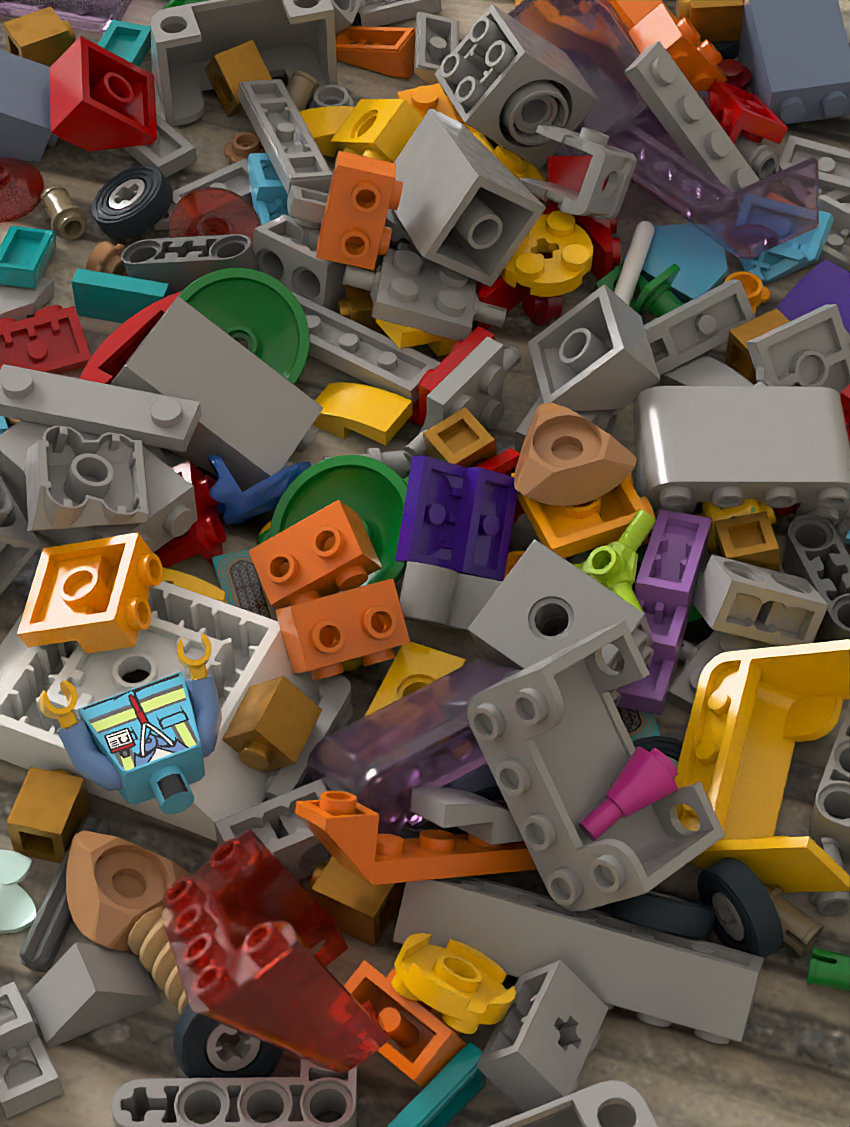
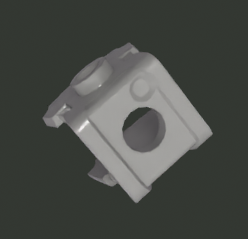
(605, 161)

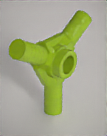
(617, 562)

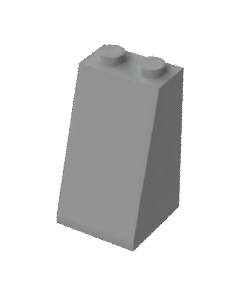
(461, 200)
(246, 406)
(168, 494)

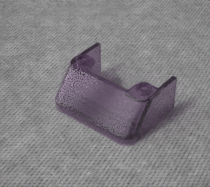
(738, 221)

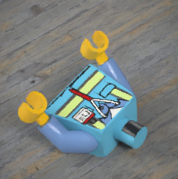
(147, 737)

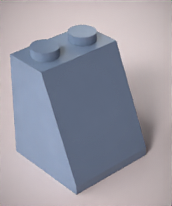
(797, 58)
(24, 108)

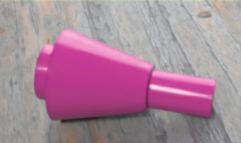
(640, 783)

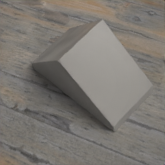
(89, 991)

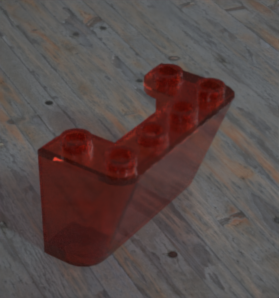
(247, 962)

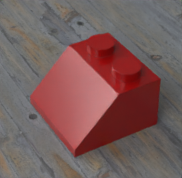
(101, 99)

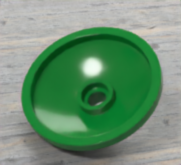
(256, 311)
(362, 485)

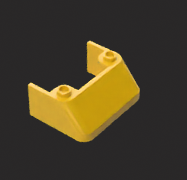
(741, 751)

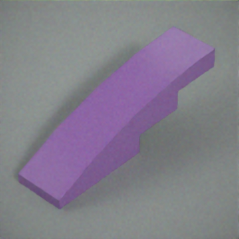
(666, 594)

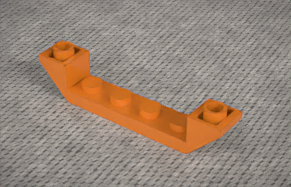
(353, 840)

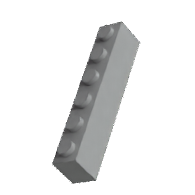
(622, 963)

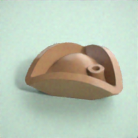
(569, 459)
(114, 886)

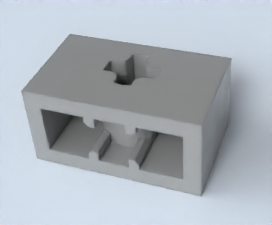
(543, 1037)

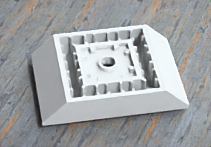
(243, 654)

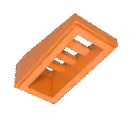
(378, 49)

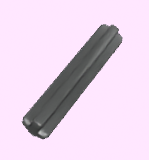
(54, 914)

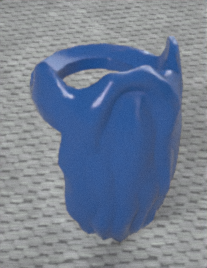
(256, 500)

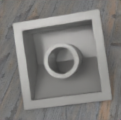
(594, 355)

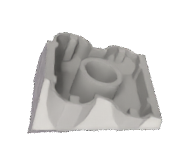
(84, 481)

